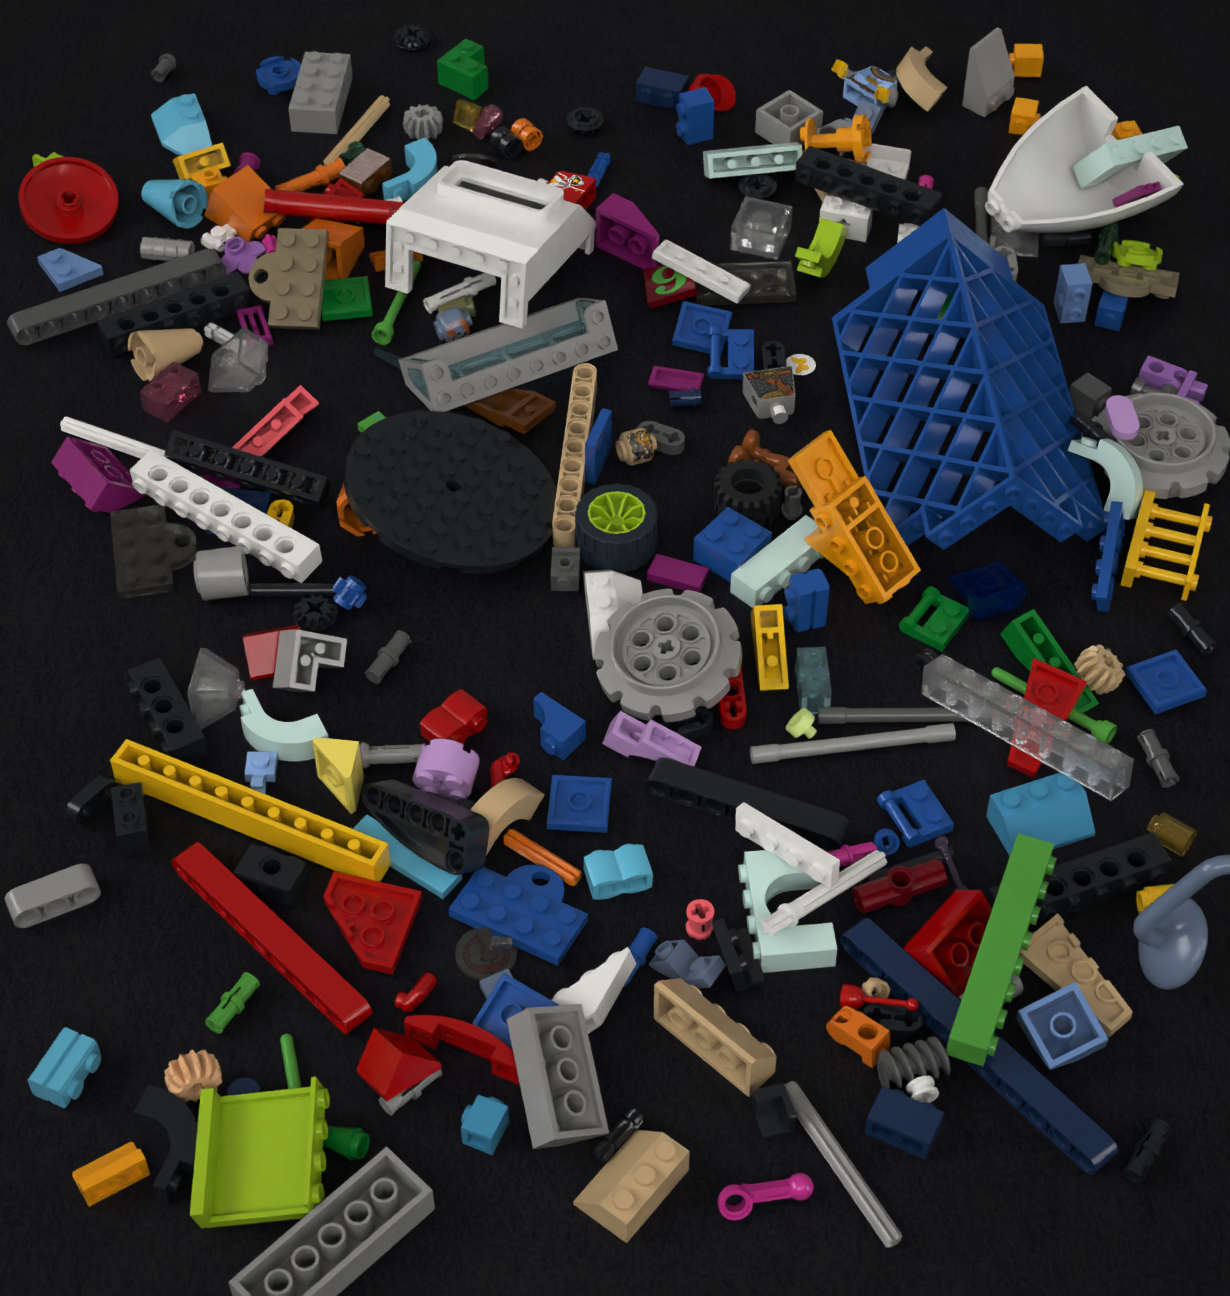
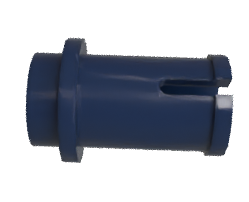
(688, 398)

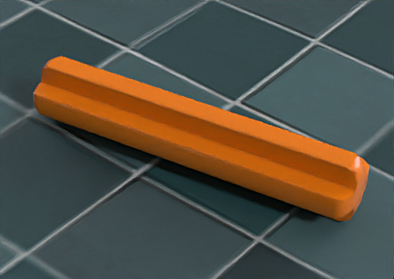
(541, 856)

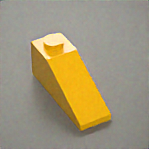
(769, 647)

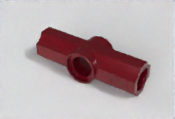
(885, 889)

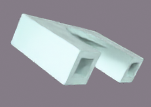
(1127, 152)
(794, 946)

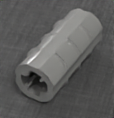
(165, 249)

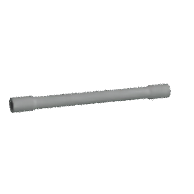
(776, 752)

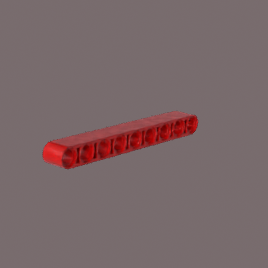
(272, 938)

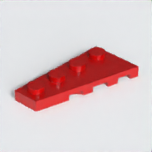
(1054, 692)

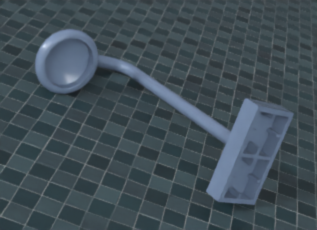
(1175, 930)

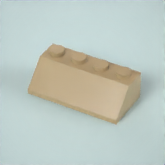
(713, 1035)

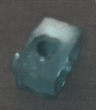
(812, 678)

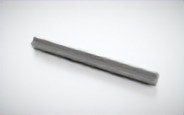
(843, 1167)

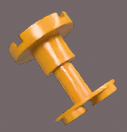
(845, 139)

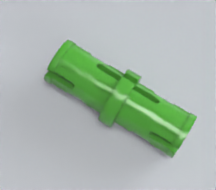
(232, 1003)

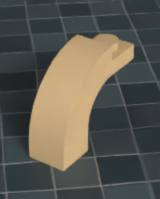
(918, 80)
(506, 803)

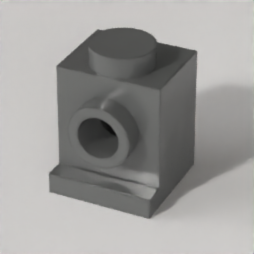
(565, 569)

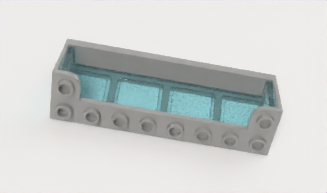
(509, 355)

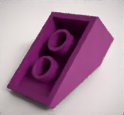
(626, 232)

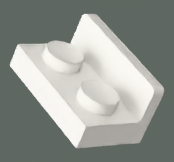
(889, 160)

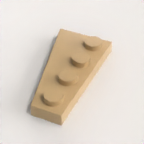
(1060, 962)

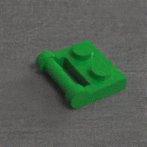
(941, 625)

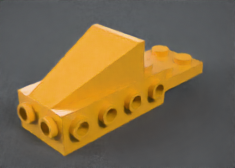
(852, 522)

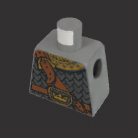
(770, 393)

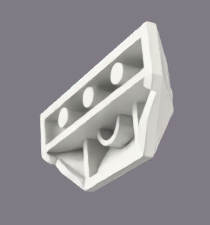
(604, 595)

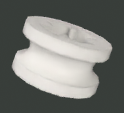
(922, 1089)

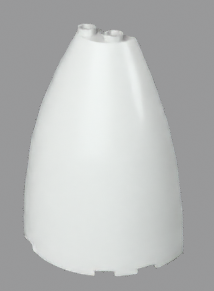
(1037, 179)

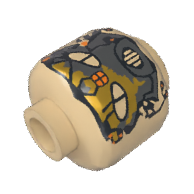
(636, 446)

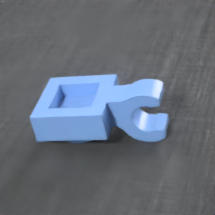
(261, 768)

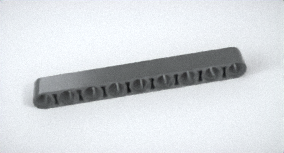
(114, 296)

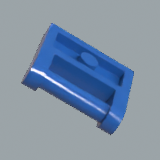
(739, 353)
(922, 808)

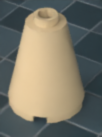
(159, 348)

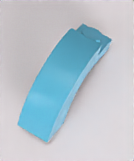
(423, 164)

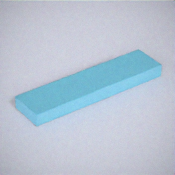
(409, 863)

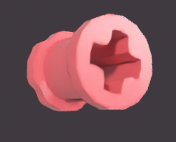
(704, 917)

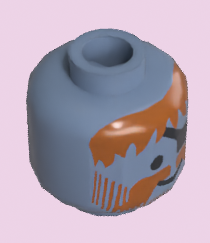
(452, 324)

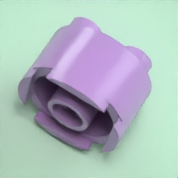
(446, 769)

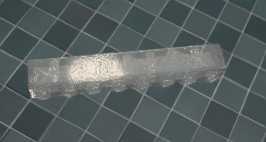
(1027, 727)

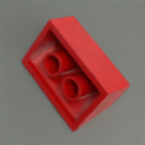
(952, 939)

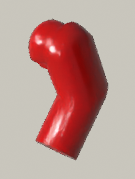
(503, 768)
(420, 991)

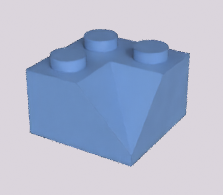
(1062, 1027)

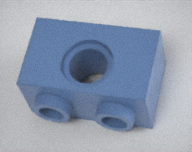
(1072, 293)

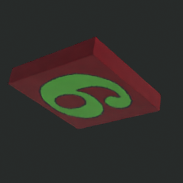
(667, 286)

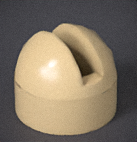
(879, 986)

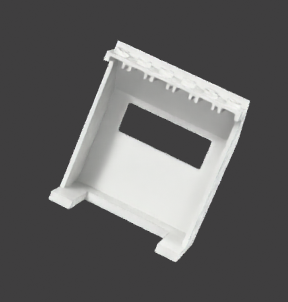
(489, 225)

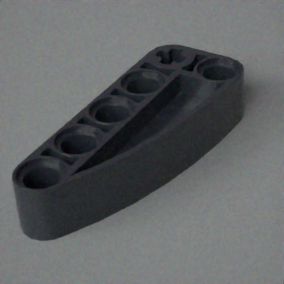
(430, 826)

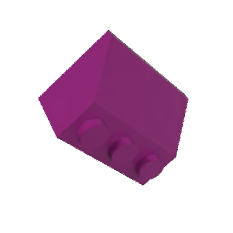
(95, 475)

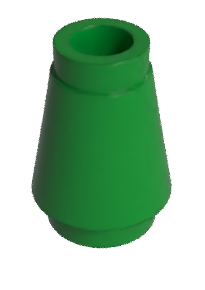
(347, 1141)

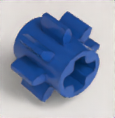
(349, 592)

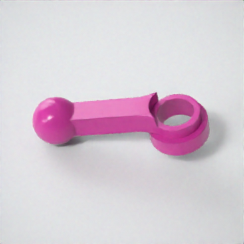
(797, 1187)

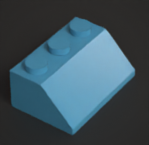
(1044, 809)

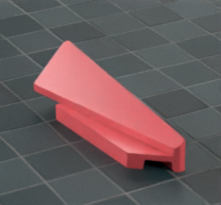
(277, 423)

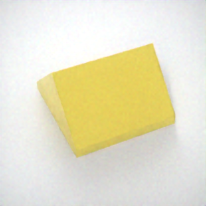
(340, 769)

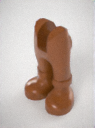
(752, 450)

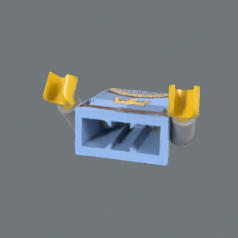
(869, 85)

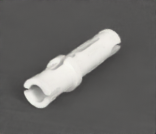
(468, 287)

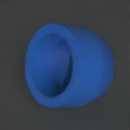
(892, 839)

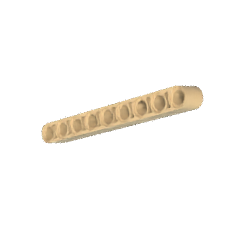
(572, 466)

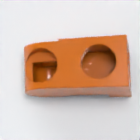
(859, 1034)

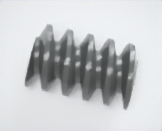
(912, 1061)

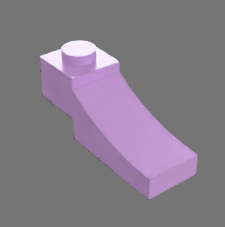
(649, 740)

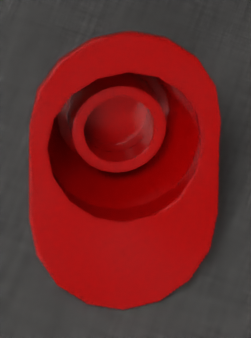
(719, 88)

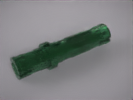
(1106, 241)

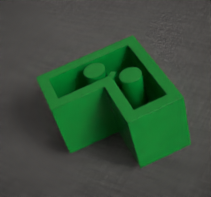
(464, 69)

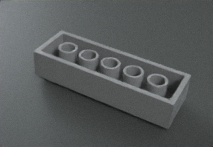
(341, 1233)

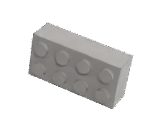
(320, 93)

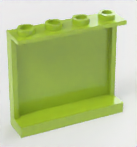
(259, 1156)

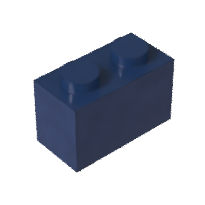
(660, 87)
(904, 1122)

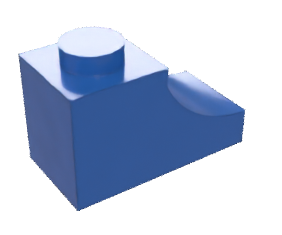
(561, 728)

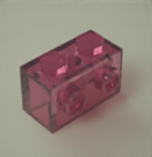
(170, 391)

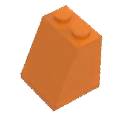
(241, 205)
(344, 247)

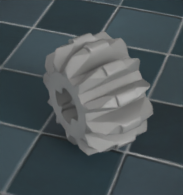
(423, 122)

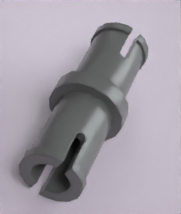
(388, 657)
(1158, 758)

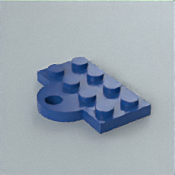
(521, 910)

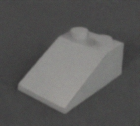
(988, 75)

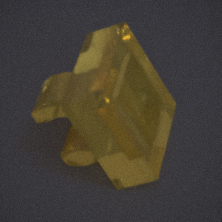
(466, 114)

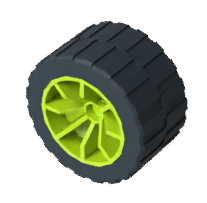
(616, 528)

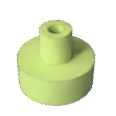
(801, 724)

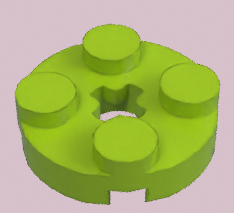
(1136, 253)

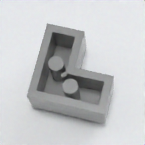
(302, 654)

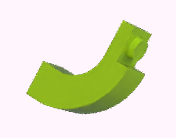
(823, 250)

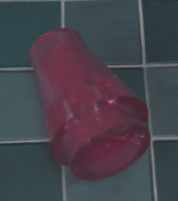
(487, 121)

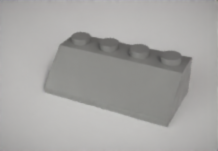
(557, 1075)

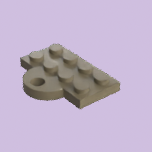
(293, 279)
(1132, 280)

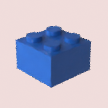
(729, 543)

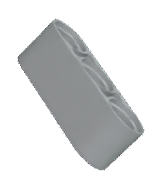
(52, 895)

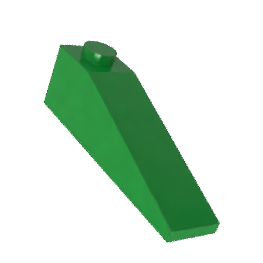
(1031, 639)

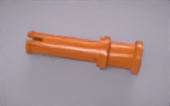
(320, 176)

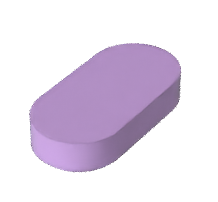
(1122, 417)

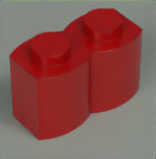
(455, 718)

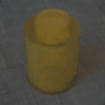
(1172, 833)

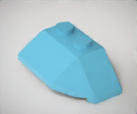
(182, 125)

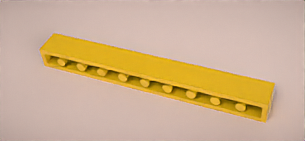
(251, 812)

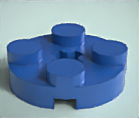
(270, 79)

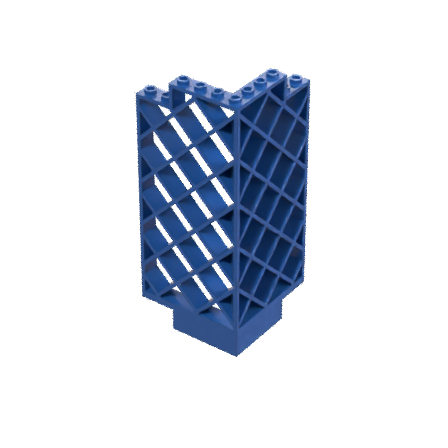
(1017, 399)

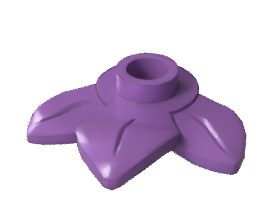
(241, 254)

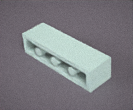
(751, 160)
(773, 565)

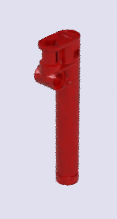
(329, 206)

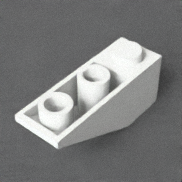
(599, 988)

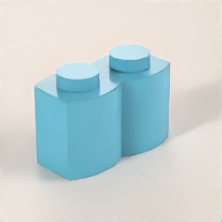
(618, 871)

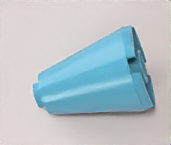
(177, 200)

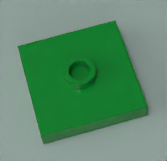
(346, 299)

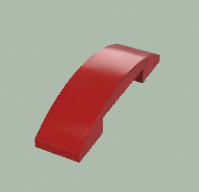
(431, 1029)

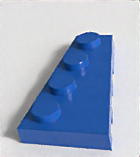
(1111, 546)

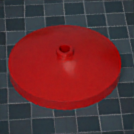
(68, 200)

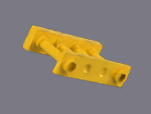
(1140, 548)

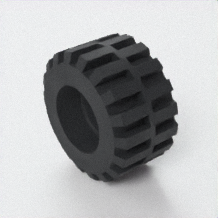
(749, 490)

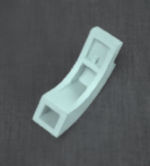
(1122, 469)
(288, 739)

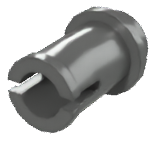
(166, 64)
(792, 506)

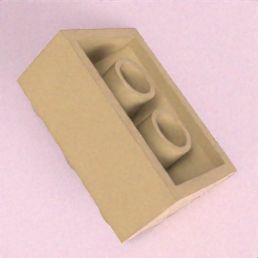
(634, 1182)

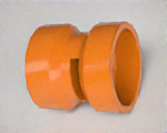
(527, 133)

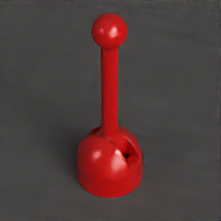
(855, 998)

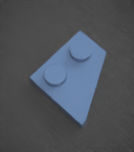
(68, 268)

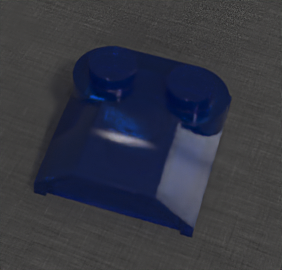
(989, 590)

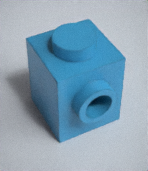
(484, 1123)

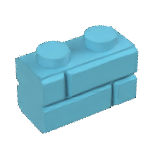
(65, 1067)

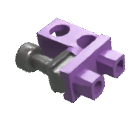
(1168, 378)

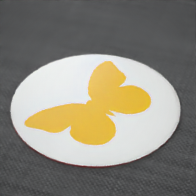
(801, 364)

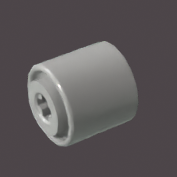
(221, 573)

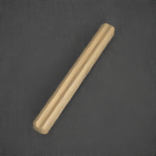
(360, 127)

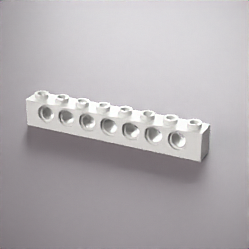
(226, 516)

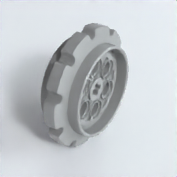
(1175, 445)
(668, 655)

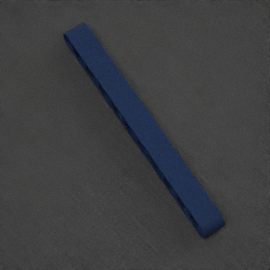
(1006, 1071)

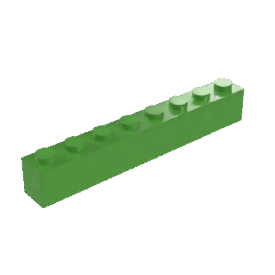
(1000, 951)

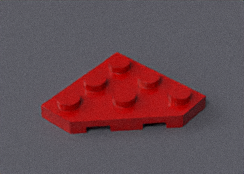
(372, 918)

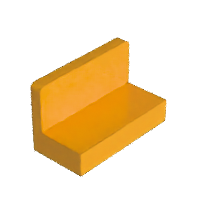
(111, 1173)

